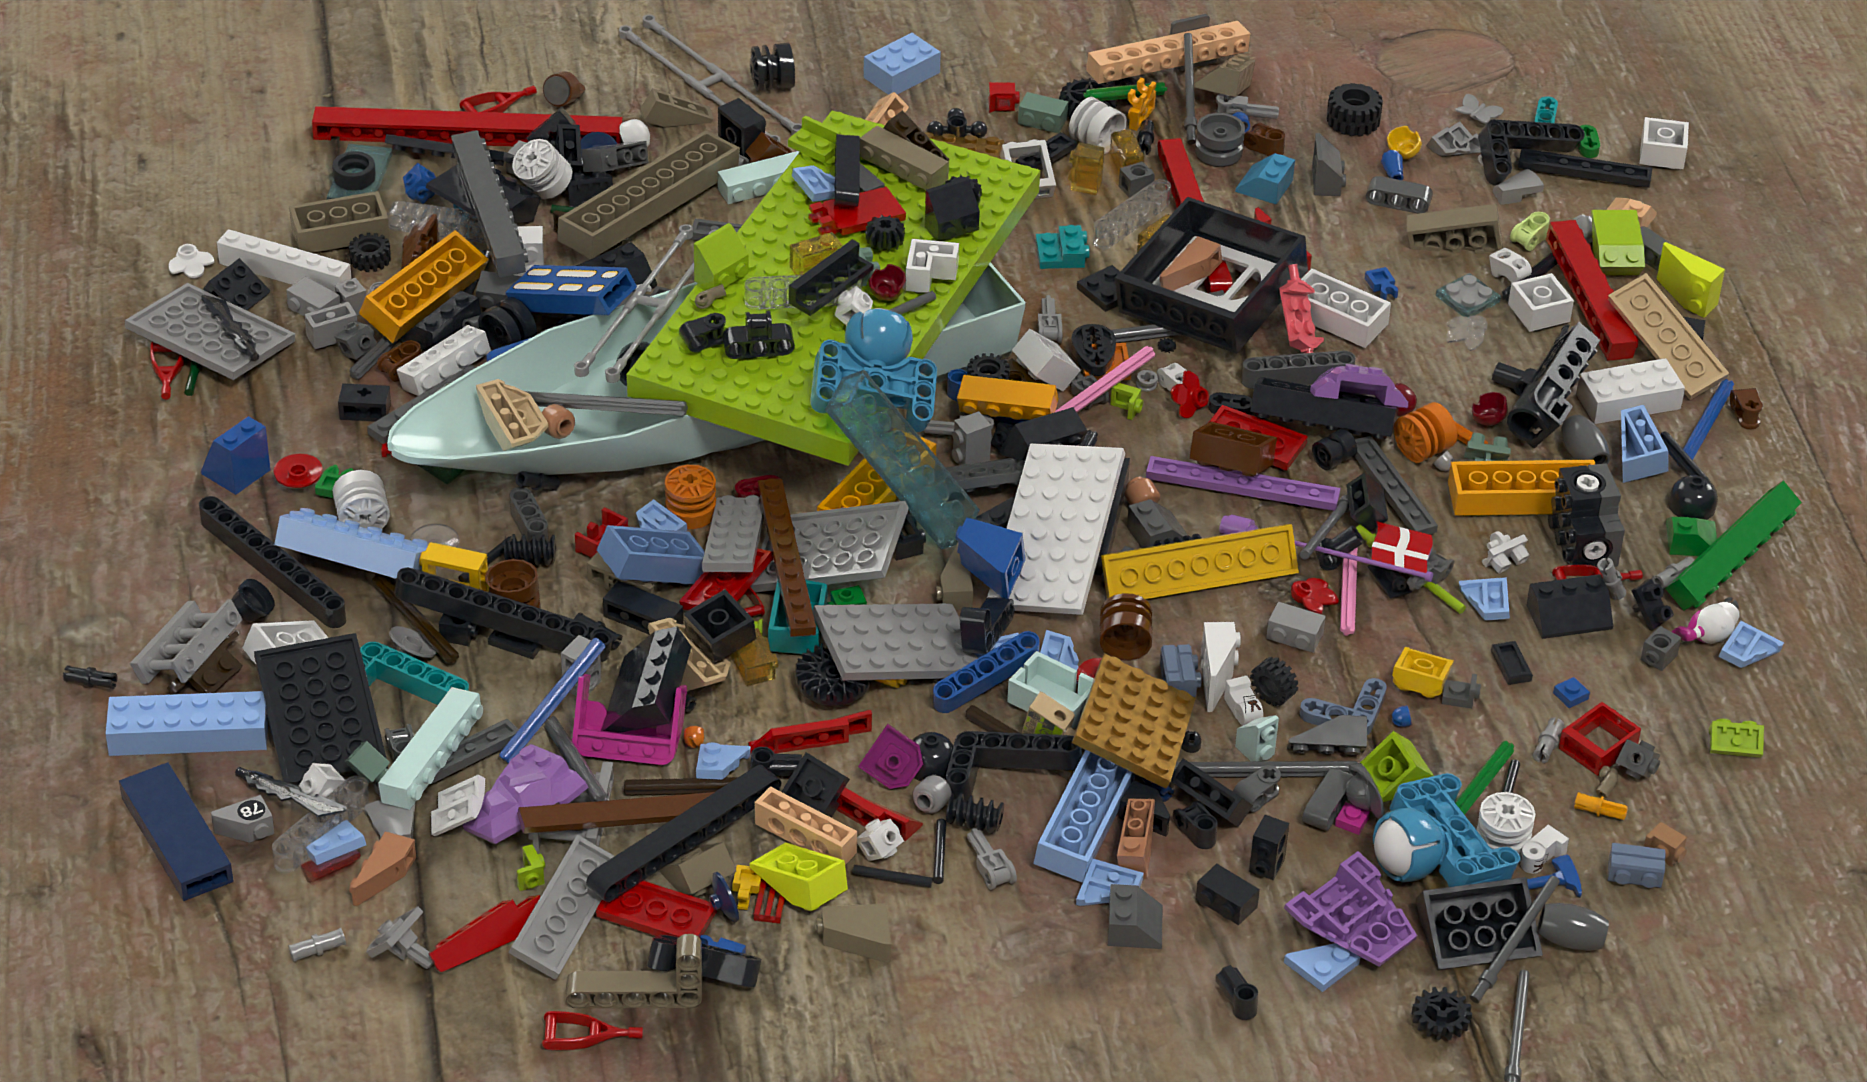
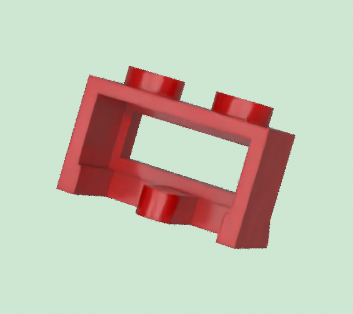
(589, 544)

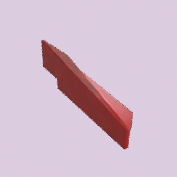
(814, 733)
(865, 811)
(484, 933)

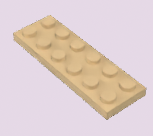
(1668, 335)

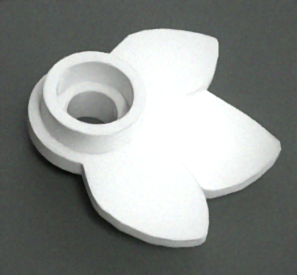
(190, 261)

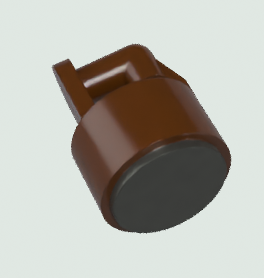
(562, 88)

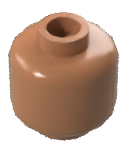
(560, 421)
(1140, 490)

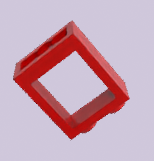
(1585, 751)

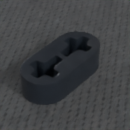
(1235, 401)

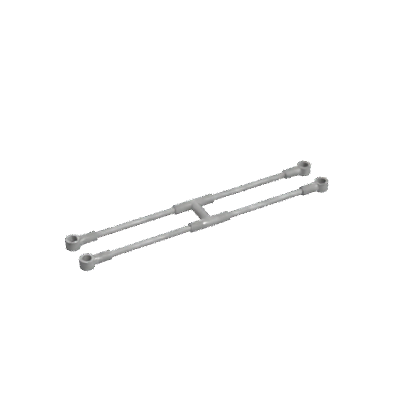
(649, 22)
(612, 374)

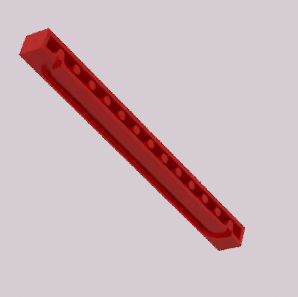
(439, 126)

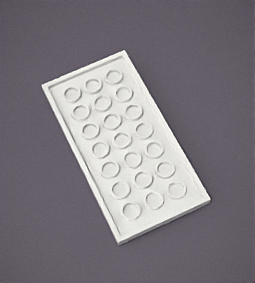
(1063, 519)

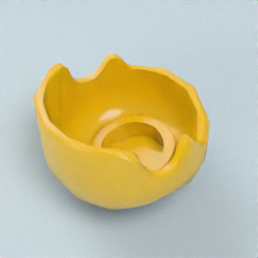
(1404, 141)

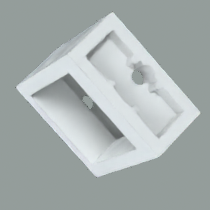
(1031, 148)

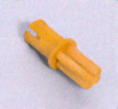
(1600, 806)

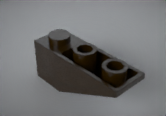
(905, 128)

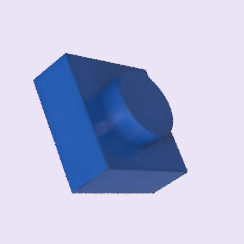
(1571, 692)

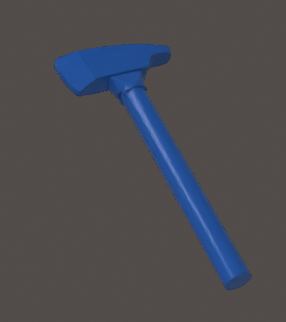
(1565, 873)

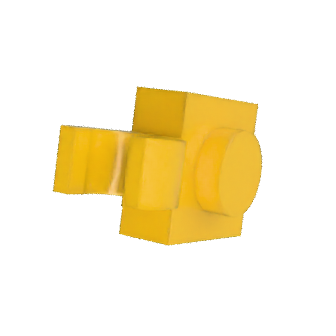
(745, 882)

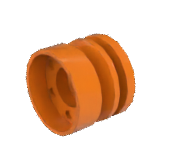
(1425, 432)
(691, 494)

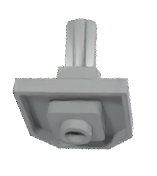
(400, 939)

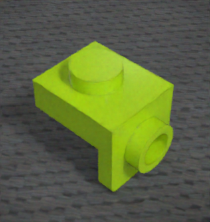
(1127, 398)
(533, 871)

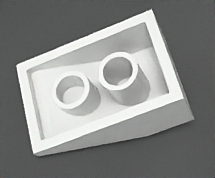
(279, 634)
(1218, 659)

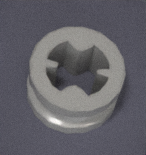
(1146, 375)

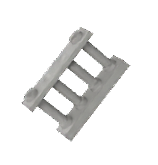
(177, 632)
(593, 835)

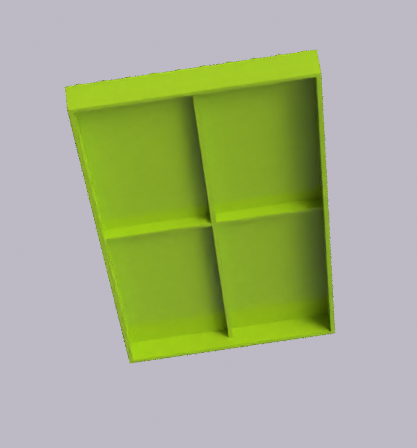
(773, 393)

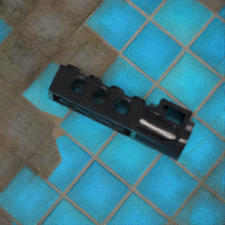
(1544, 398)

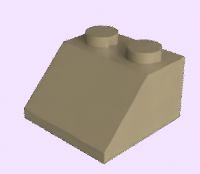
(695, 869)

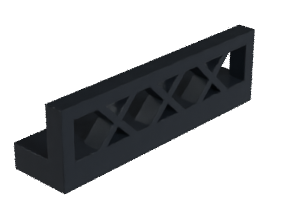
(823, 277)

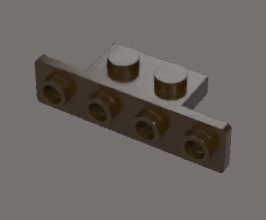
(214, 670)

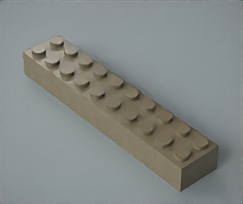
(646, 194)

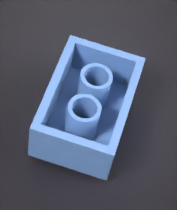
(902, 64)

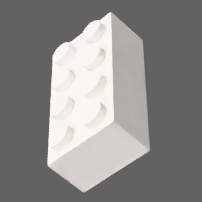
(1346, 309)
(1628, 386)

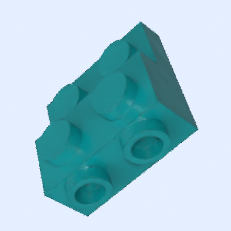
(1063, 248)

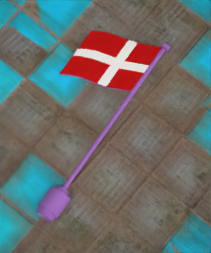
(1392, 547)

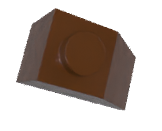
(765, 148)

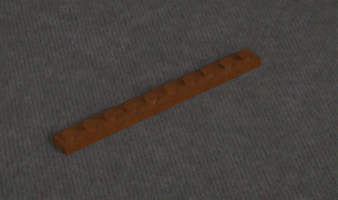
(786, 558)

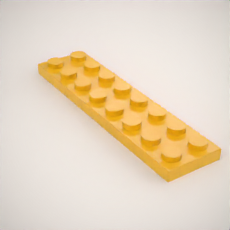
(1202, 563)

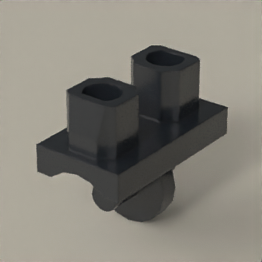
(1650, 604)

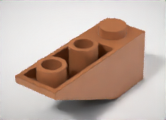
(1192, 264)
(1136, 836)
(386, 865)

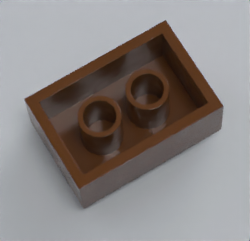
(1232, 448)

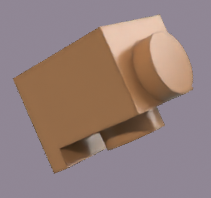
(1669, 839)

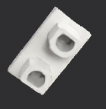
(1501, 548)

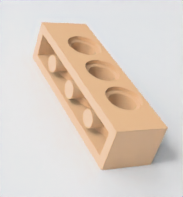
(804, 825)

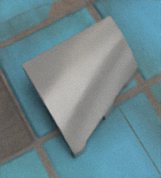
(1454, 141)
(1520, 184)
(391, 818)

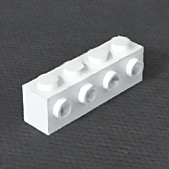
(443, 360)

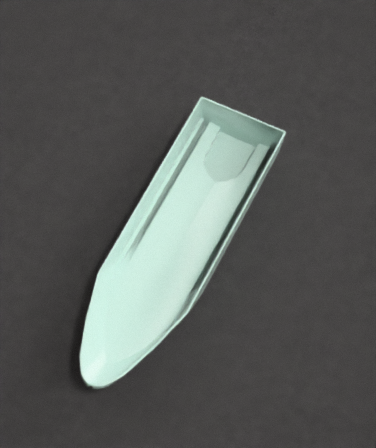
(453, 432)

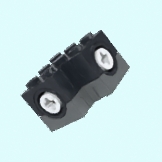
(1587, 515)

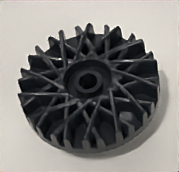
(821, 681)

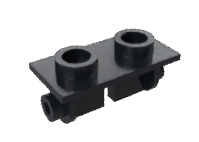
(1390, 581)

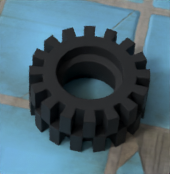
(369, 252)
(988, 365)
(1274, 681)

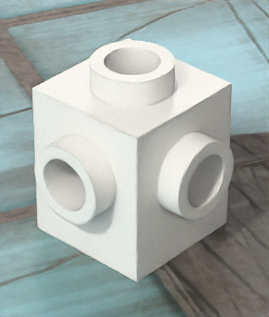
(852, 302)
(320, 780)
(879, 839)

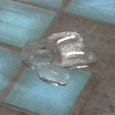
(1468, 330)

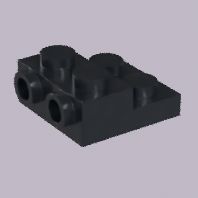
(816, 785)

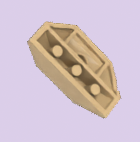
(510, 414)
(699, 669)

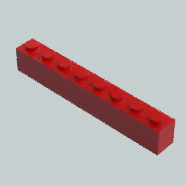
(1591, 289)

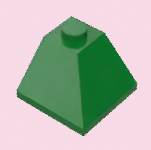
(1689, 535)

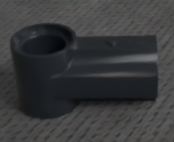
(1512, 377)
(1344, 542)
(776, 763)
(1239, 992)

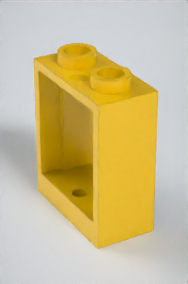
(456, 559)

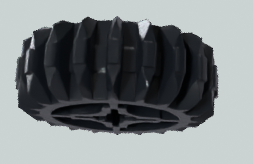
(1074, 92)

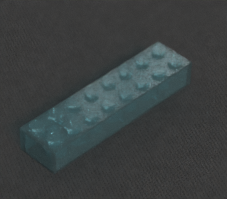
(901, 457)

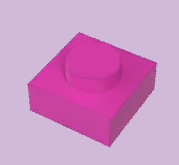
(1352, 818)

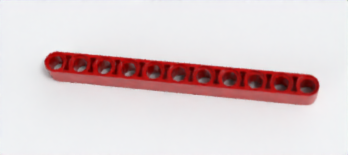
(1184, 185)

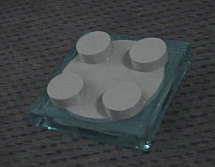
(1468, 295)

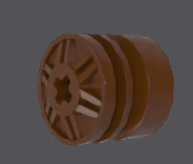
(514, 581)
(1126, 626)

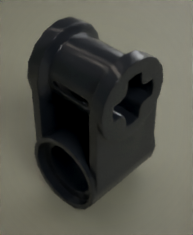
(701, 333)
(1197, 825)

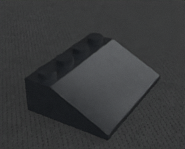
(520, 198)
(648, 682)
(1475, 921)

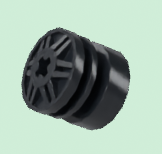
(774, 66)

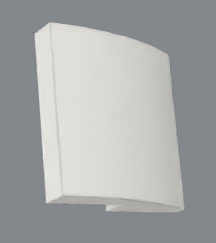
(458, 805)

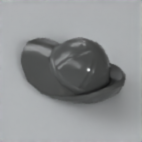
(1363, 791)

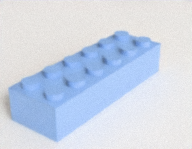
(348, 542)
(186, 723)
(1083, 816)

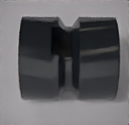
(1334, 449)

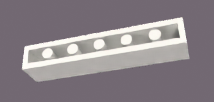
(281, 261)

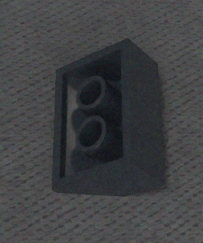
(627, 257)
(444, 320)
(1053, 429)
(1570, 606)

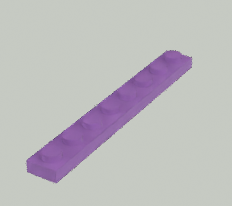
(1236, 483)

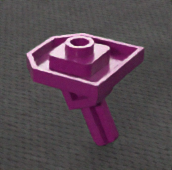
(892, 758)

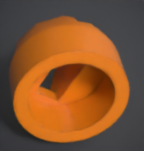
(694, 736)

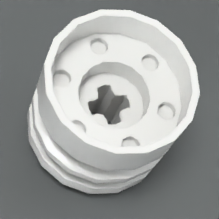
(1095, 122)
(542, 168)
(361, 499)
(1506, 821)

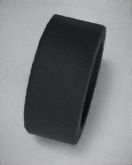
(352, 160)

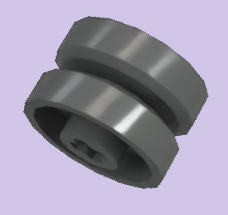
(1219, 139)

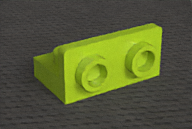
(814, 140)
(1736, 738)

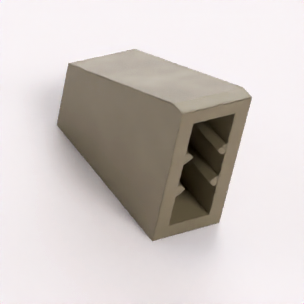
(857, 930)

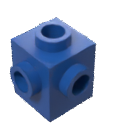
(416, 181)

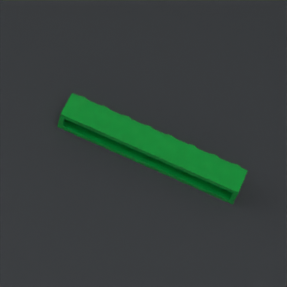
(1733, 546)

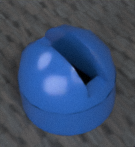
(1401, 716)

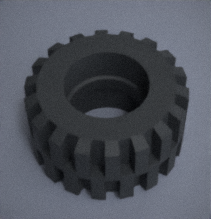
(1354, 109)

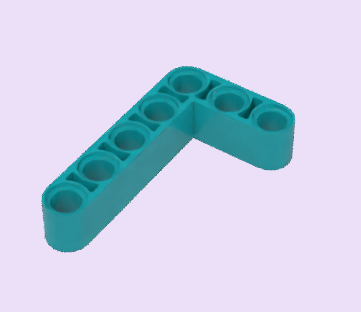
(408, 673)

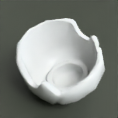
(634, 131)

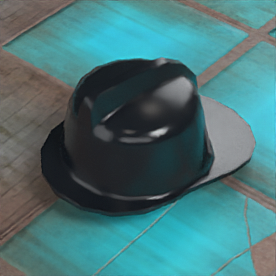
(253, 600)

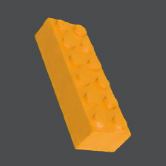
(423, 286)
(1505, 486)
(862, 487)

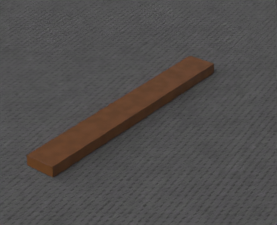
(605, 813)

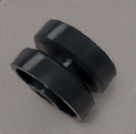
(507, 323)

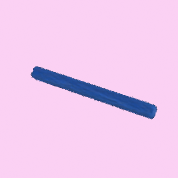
(1708, 418)
(552, 700)

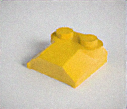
(1421, 672)

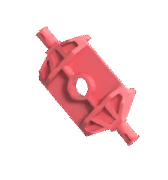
(1297, 312)

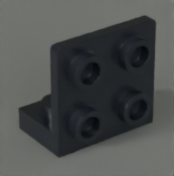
(585, 187)
(238, 286)

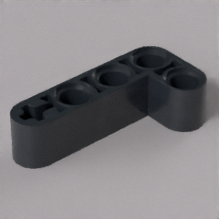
(985, 625)
(716, 961)

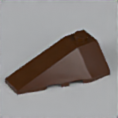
(420, 239)

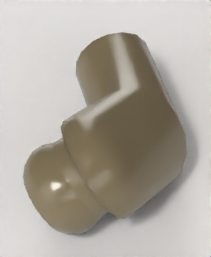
(707, 297)
(1609, 781)

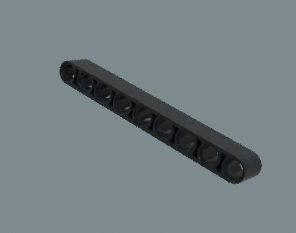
(272, 562)
(495, 611)
(681, 834)

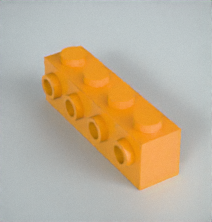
(1006, 397)

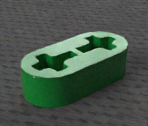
(1591, 139)

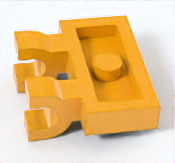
(1143, 105)

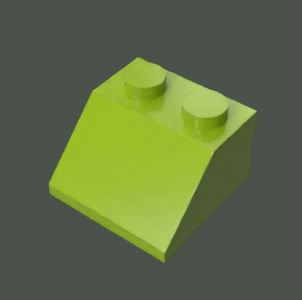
(720, 258)
(1395, 763)

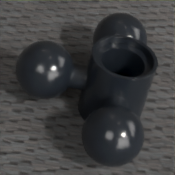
(957, 126)

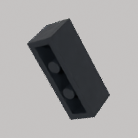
(638, 608)
(1210, 792)

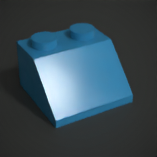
(1268, 178)

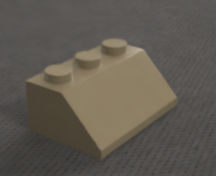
(1229, 77)

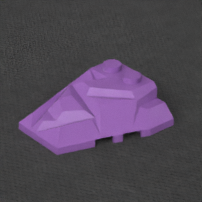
(1358, 380)
(528, 780)
(1355, 912)

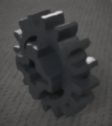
(1441, 1013)

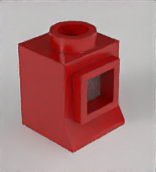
(1002, 96)

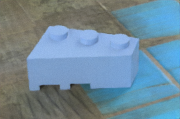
(1642, 445)

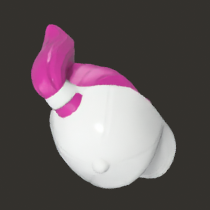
(1710, 624)

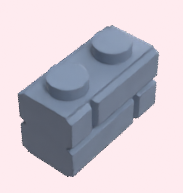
(1179, 668)
(1636, 865)

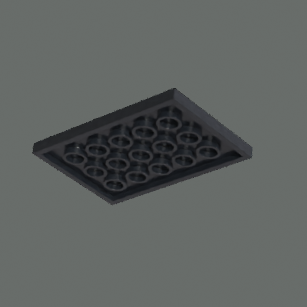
(317, 704)

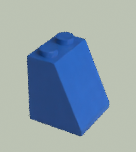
(238, 456)
(991, 554)

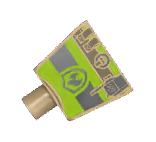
(1048, 717)

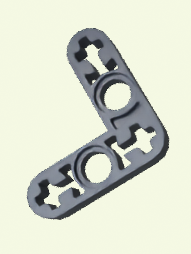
(1365, 698)

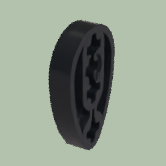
(1084, 353)

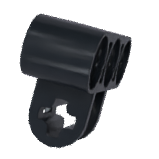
(758, 338)

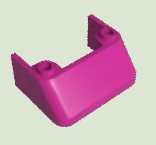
(640, 745)

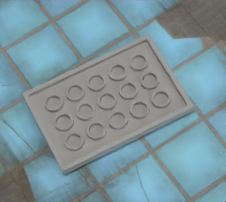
(188, 328)
(842, 544)
(893, 640)

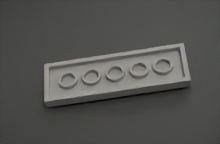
(733, 535)
(561, 911)

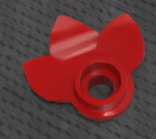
(1189, 395)
(1313, 594)

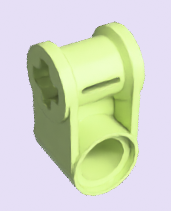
(1531, 230)

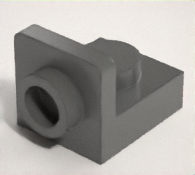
(1461, 693)

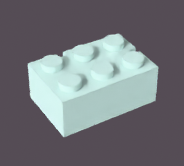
(1054, 680)

